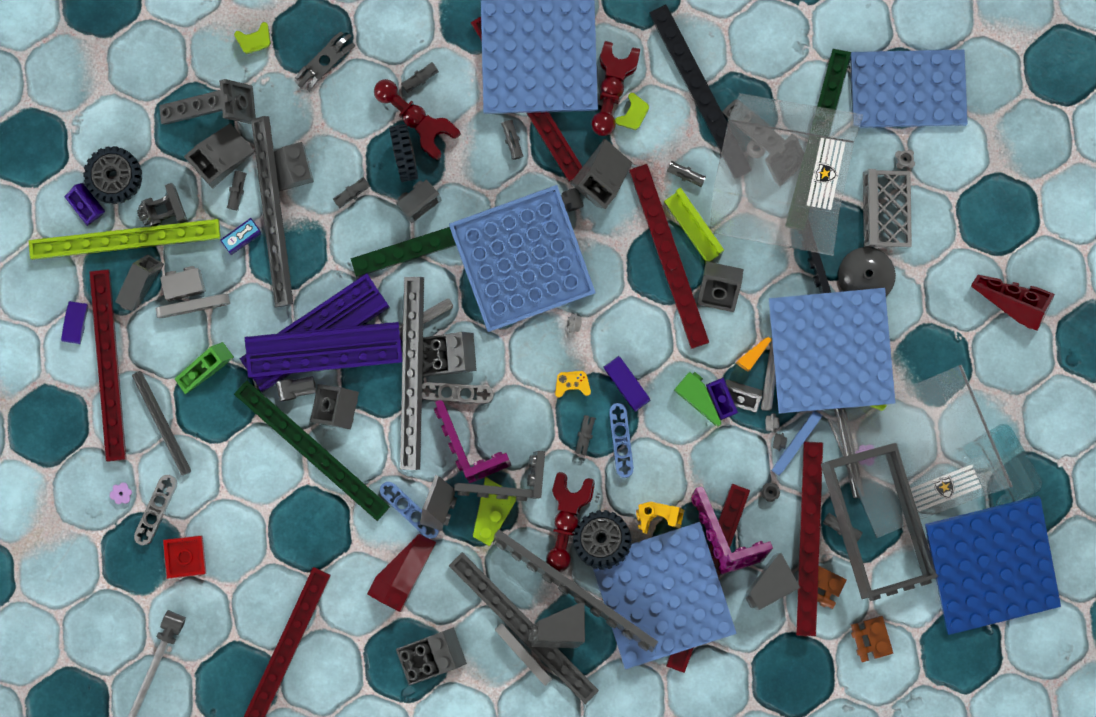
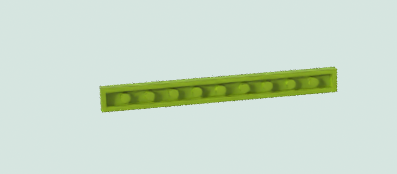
(124, 239)

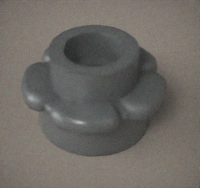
(779, 441)
(775, 492)

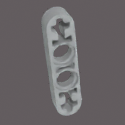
(192, 306)
(456, 390)
(153, 508)
(523, 654)

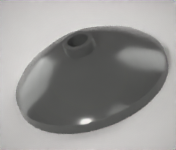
(856, 263)

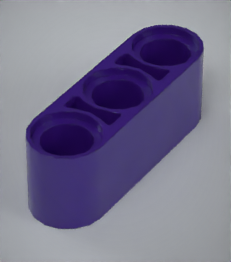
(627, 383)

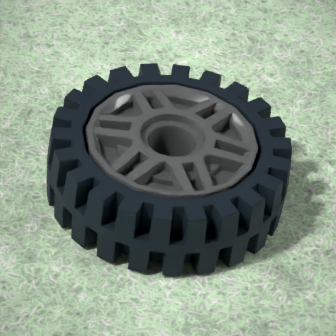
(403, 152)
(105, 162)
(602, 525)

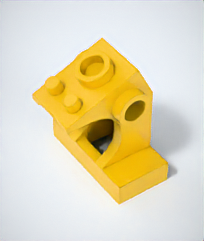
(672, 514)

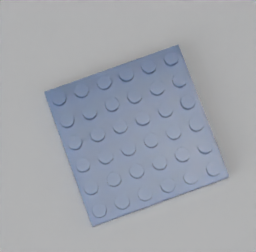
(538, 56)
(522, 258)
(832, 350)
(667, 592)

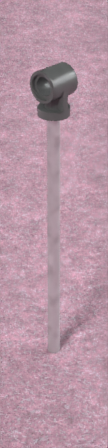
(172, 624)

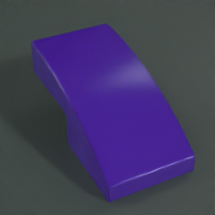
(74, 322)

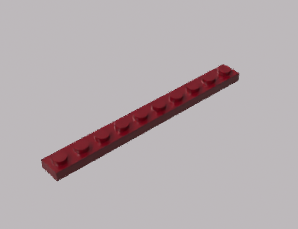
(549, 133)
(669, 256)
(108, 365)
(728, 522)
(809, 539)
(288, 643)

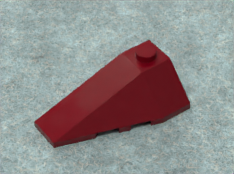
(1023, 304)
(399, 577)

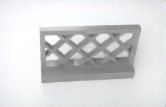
(871, 205)

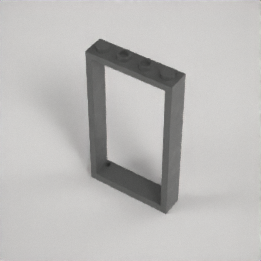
(909, 510)

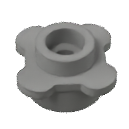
(905, 154)
(574, 323)
(772, 423)

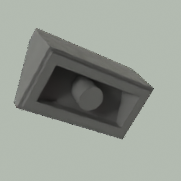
(744, 396)

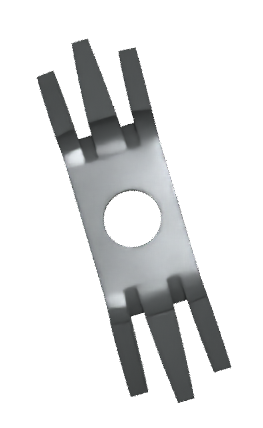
(314, 66)

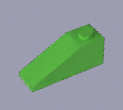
(204, 366)
(696, 394)

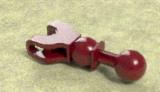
(612, 86)
(415, 117)
(566, 519)

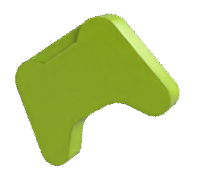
(254, 41)
(635, 114)

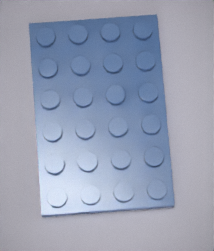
(909, 88)

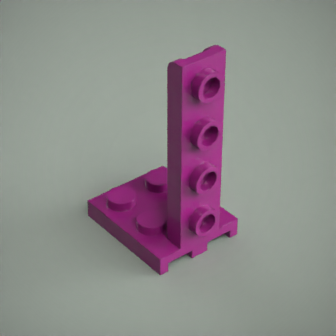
(481, 468)
(729, 561)

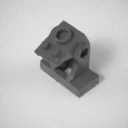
(148, 214)

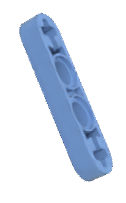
(623, 440)
(796, 443)
(407, 512)

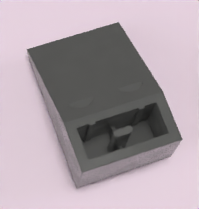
(219, 155)
(602, 175)
(448, 354)
(431, 656)

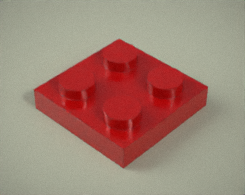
(184, 557)

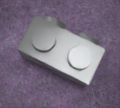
(182, 284)

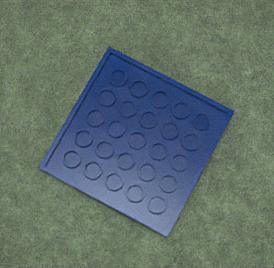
(993, 565)

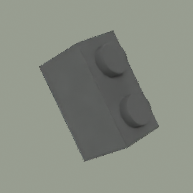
(292, 166)
(419, 200)
(720, 286)
(334, 406)
(438, 504)

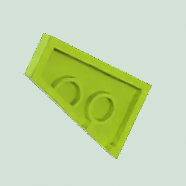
(491, 515)

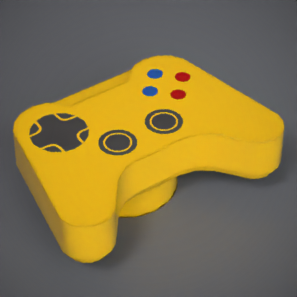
(572, 381)

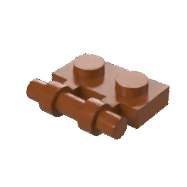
(831, 584)
(877, 636)

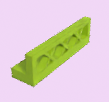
(694, 225)

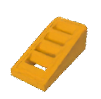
(750, 358)

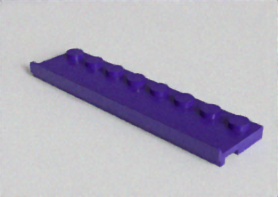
(349, 307)
(323, 349)

